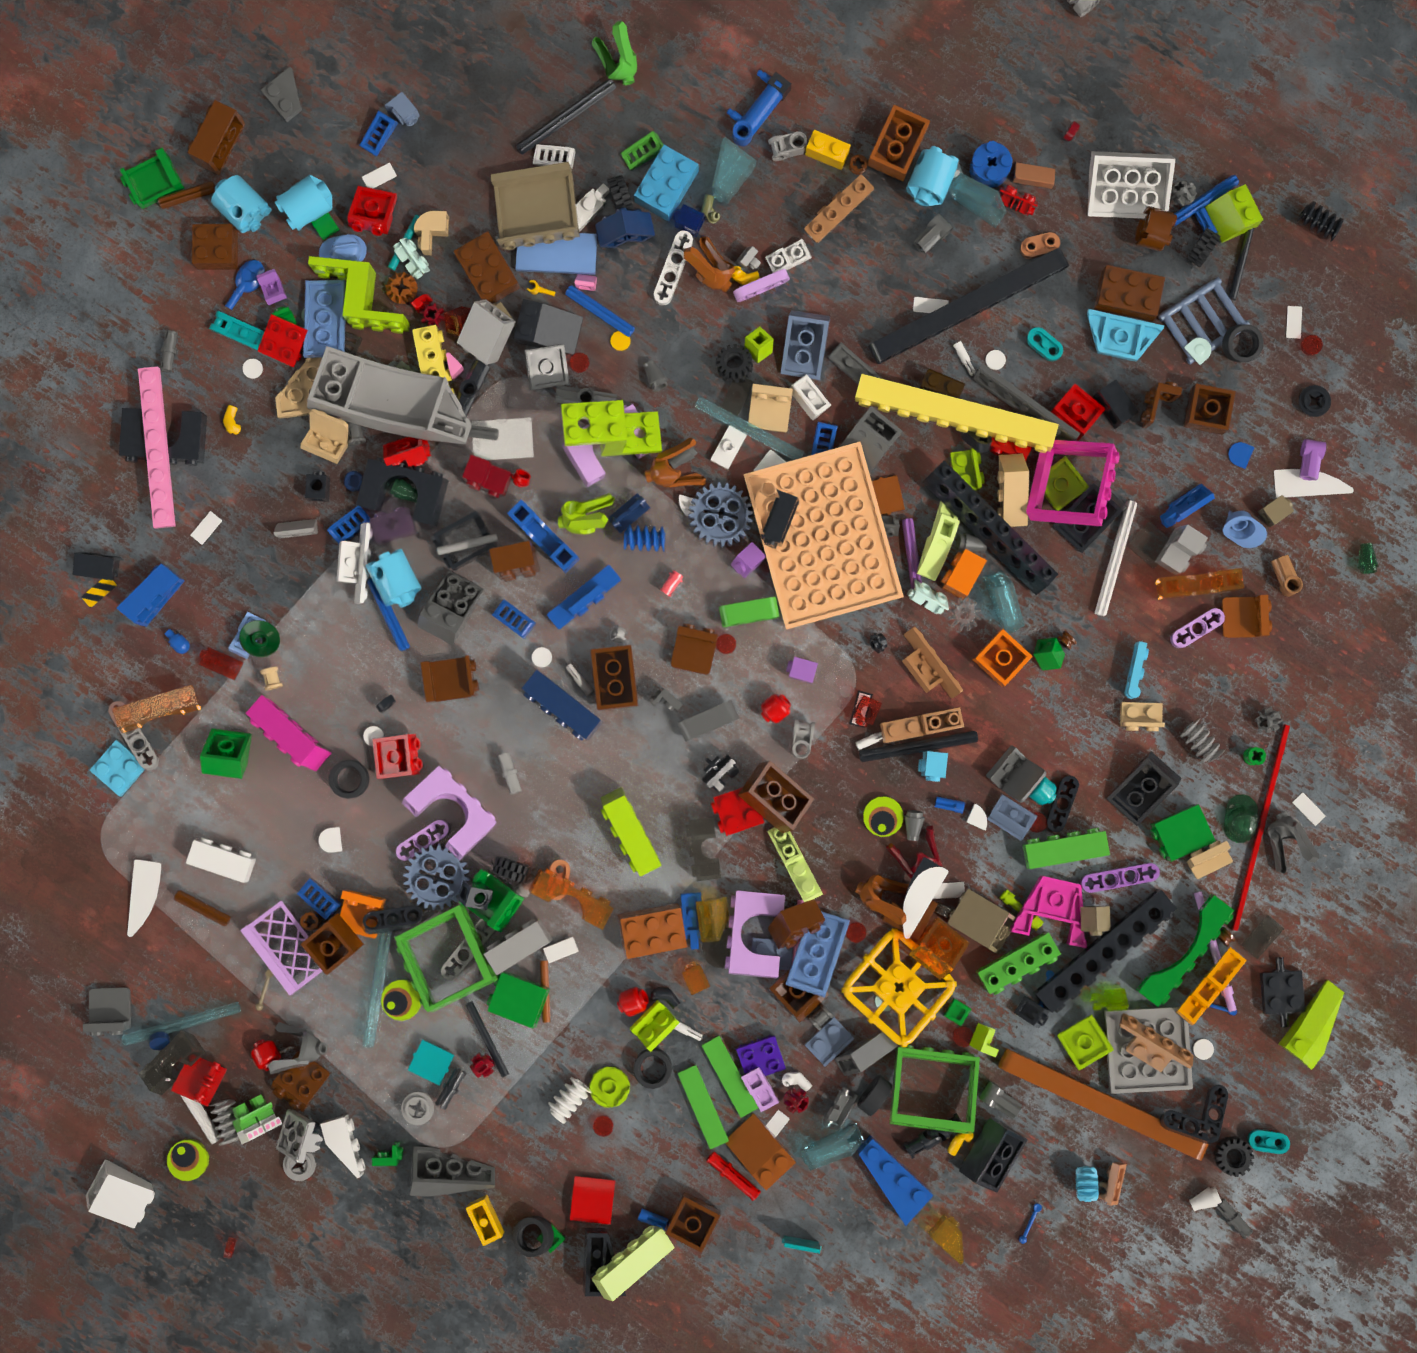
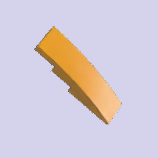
(1211, 986)

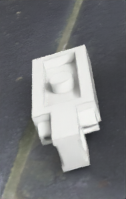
(590, 205)

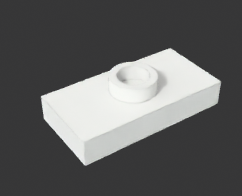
(728, 447)

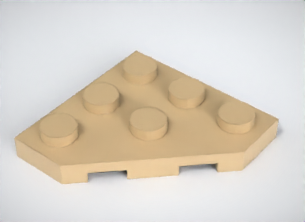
(293, 398)

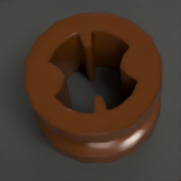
(862, 160)
(1066, 640)
(1226, 937)

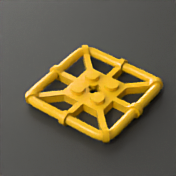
(885, 989)

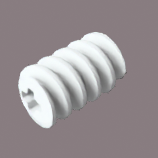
(569, 1099)

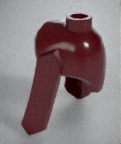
(930, 837)

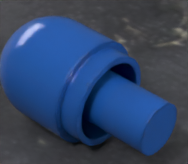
(178, 642)

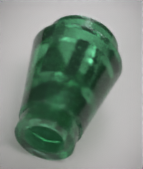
(404, 491)
(1367, 559)

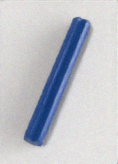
(1206, 198)
(600, 311)
(390, 619)

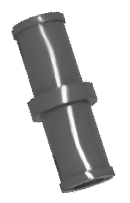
(168, 351)
(1234, 1219)

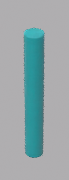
(409, 234)

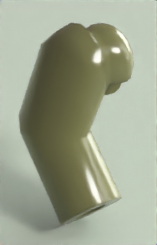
(710, 214)

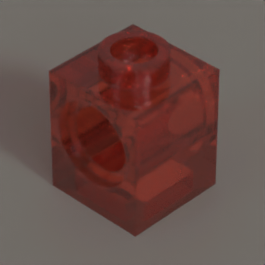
(874, 707)

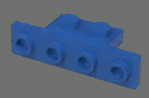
(582, 598)

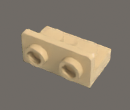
(1141, 715)

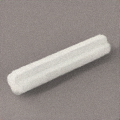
(202, 1119)

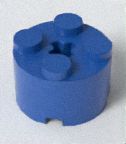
(994, 154)

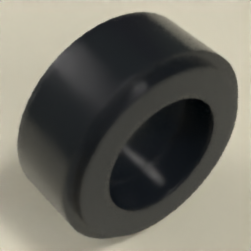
(386, 703)

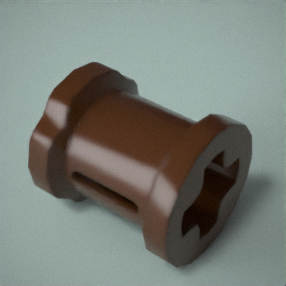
(307, 925)

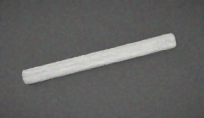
(1115, 558)

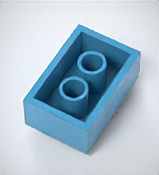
(666, 183)

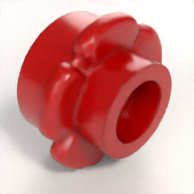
(521, 478)

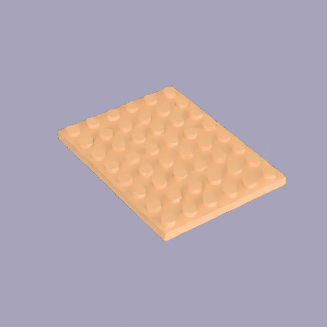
(836, 543)

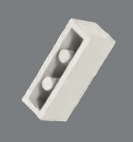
(221, 860)

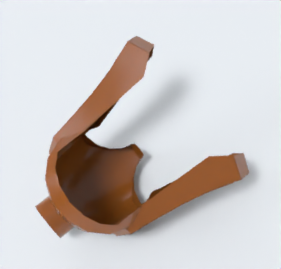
(713, 278)
(665, 476)
(871, 896)

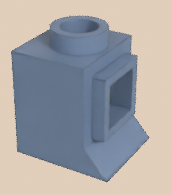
(403, 110)

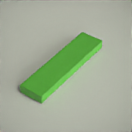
(729, 1076)
(703, 1107)

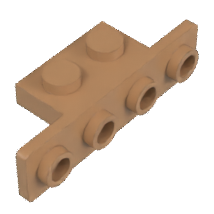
(839, 208)
(927, 666)
(1153, 1047)

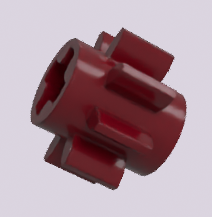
(432, 309)
(482, 1065)
(796, 1100)

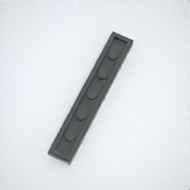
(1021, 402)

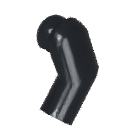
(662, 993)

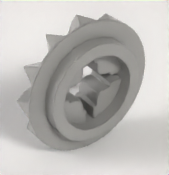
(409, 1112)
(297, 1173)

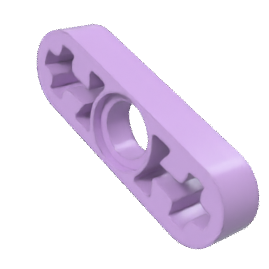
(761, 285)
(1207, 615)
(438, 836)

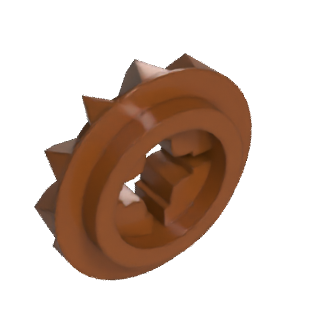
(407, 294)

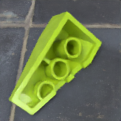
(1312, 1029)

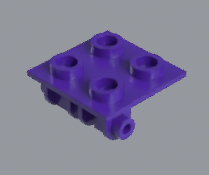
(761, 1054)

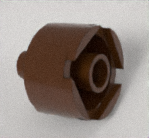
(1155, 229)

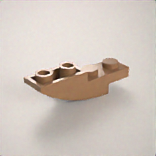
(922, 725)

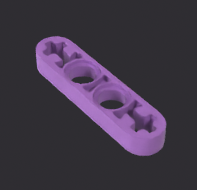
(1119, 877)

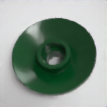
(259, 631)

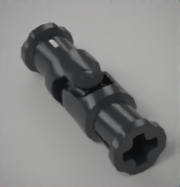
(922, 1142)

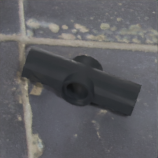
(474, 378)

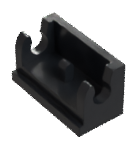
(1116, 404)
(95, 565)

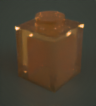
(695, 977)

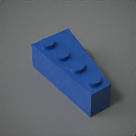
(899, 1185)

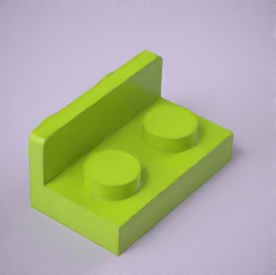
(967, 466)
(654, 1025)

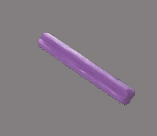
(911, 550)

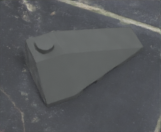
(443, 1174)

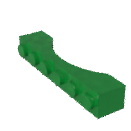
(1212, 916)

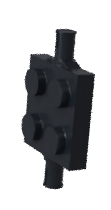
(1282, 992)

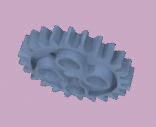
(717, 532)
(429, 894)

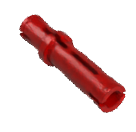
(725, 1169)

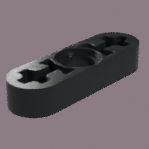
(1061, 787)

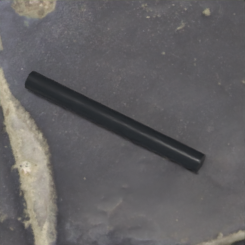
(1241, 264)
(487, 1039)

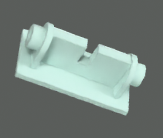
(417, 263)
(935, 602)

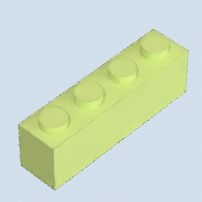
(632, 1262)

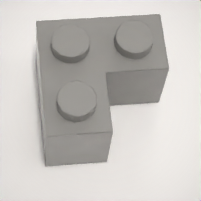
(1180, 547)

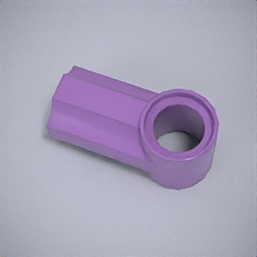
(1312, 454)

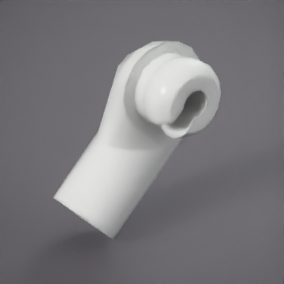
(795, 1078)

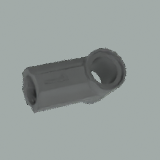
(936, 230)
(995, 1097)

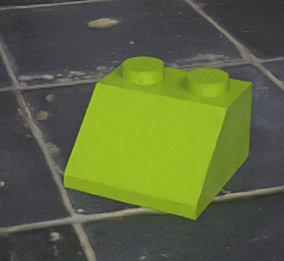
(1234, 213)

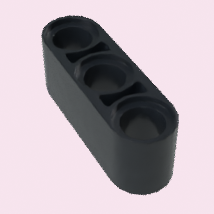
(382, 924)

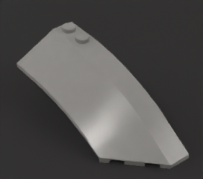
(359, 391)

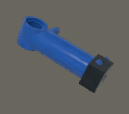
(776, 90)

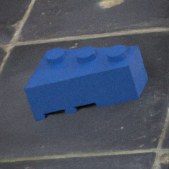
(151, 595)

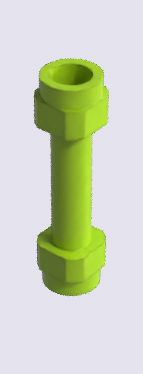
(1008, 898)

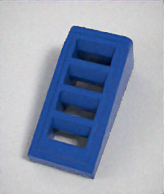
(384, 137)
(821, 425)
(345, 519)
(527, 628)
(319, 909)

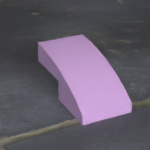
(760, 1089)

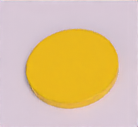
(620, 341)

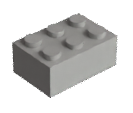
(517, 945)

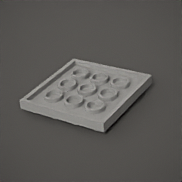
(1133, 1075)

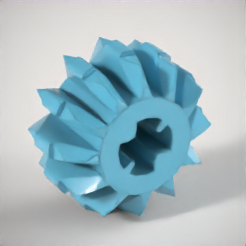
(1086, 1183)

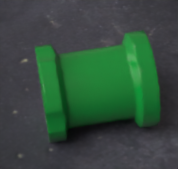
(1260, 758)

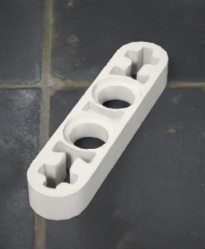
(672, 267)

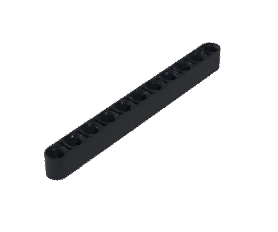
(968, 306)

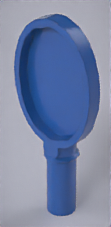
(245, 281)

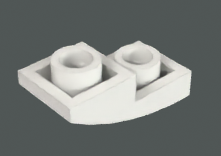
(789, 257)

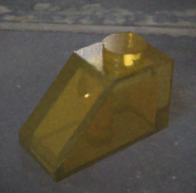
(712, 918)
(948, 1236)

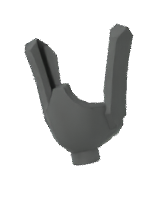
(1289, 827)
(310, 1051)

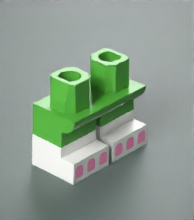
(256, 1122)

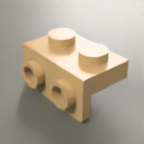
(1211, 860)

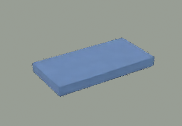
(562, 256)
(324, 317)
(818, 956)

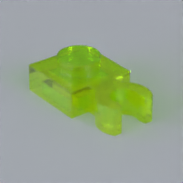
(1112, 999)

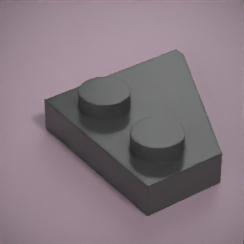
(284, 94)

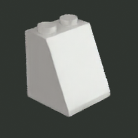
(119, 1195)

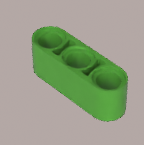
(749, 612)

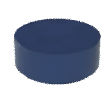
(353, 481)
(159, 1040)

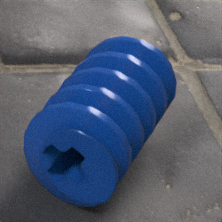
(644, 537)

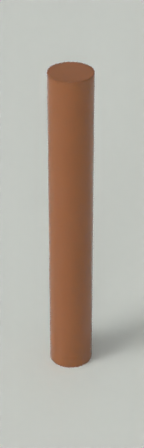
(545, 982)

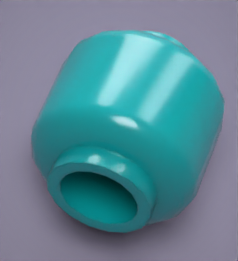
(1044, 792)

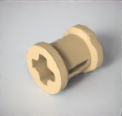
(271, 678)

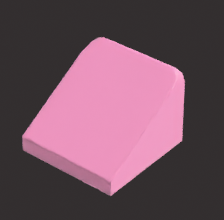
(586, 282)
(455, 367)

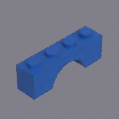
(543, 536)

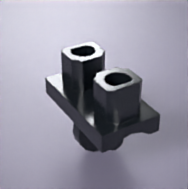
(717, 769)

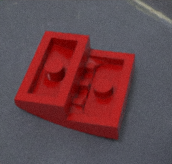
(592, 1200)

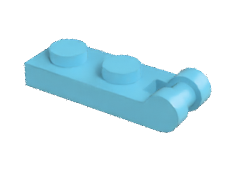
(1136, 671)

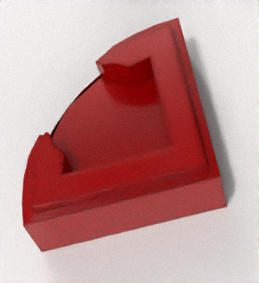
(419, 303)

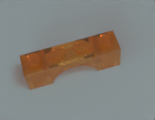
(1199, 584)
(140, 712)
(593, 910)

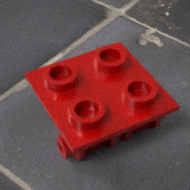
(1028, 200)
(282, 340)
(199, 1081)

